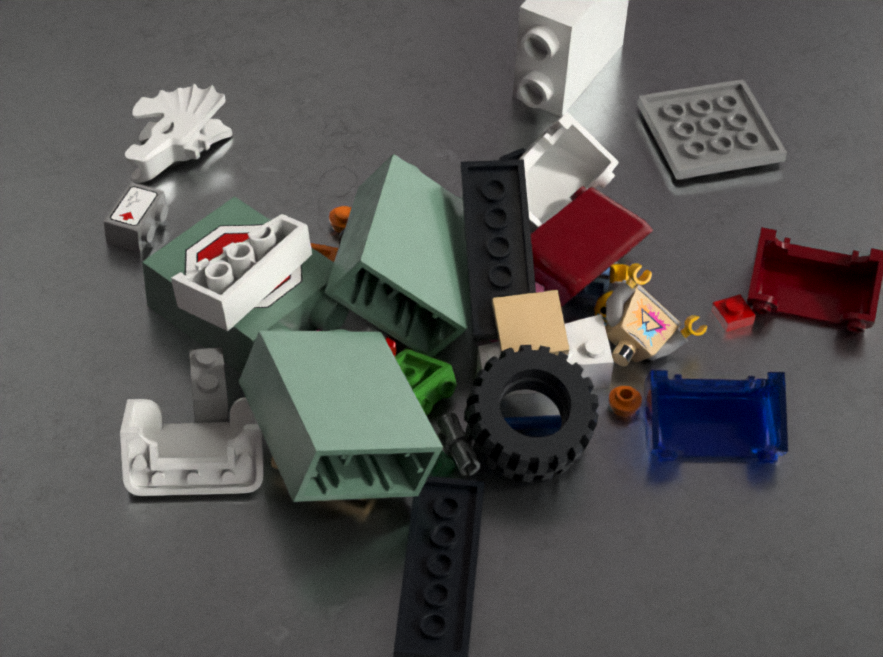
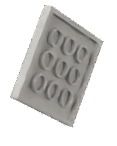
(711, 129)

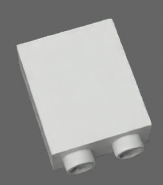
(564, 49)

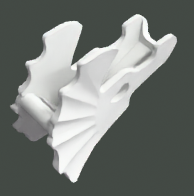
(181, 131)

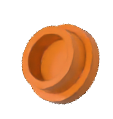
(338, 218)

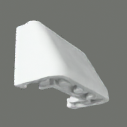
(559, 165)
(190, 456)

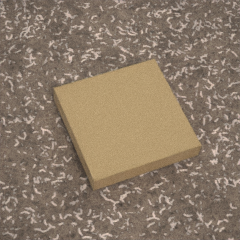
(531, 320)

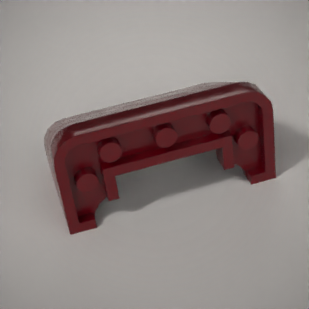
(584, 242)
(815, 283)

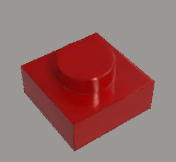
(733, 313)

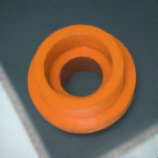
(625, 400)

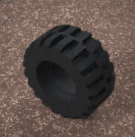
(541, 373)

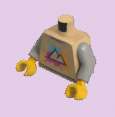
(641, 324)

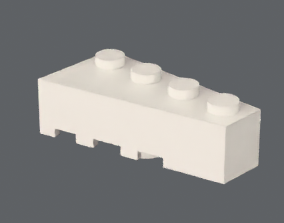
(245, 272)
(587, 347)

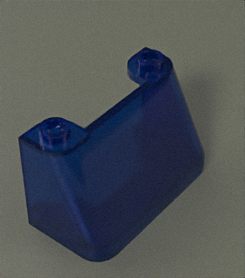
(716, 417)

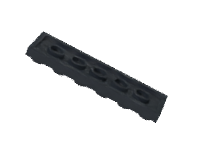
(495, 237)
(440, 570)

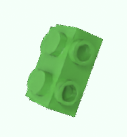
(428, 377)

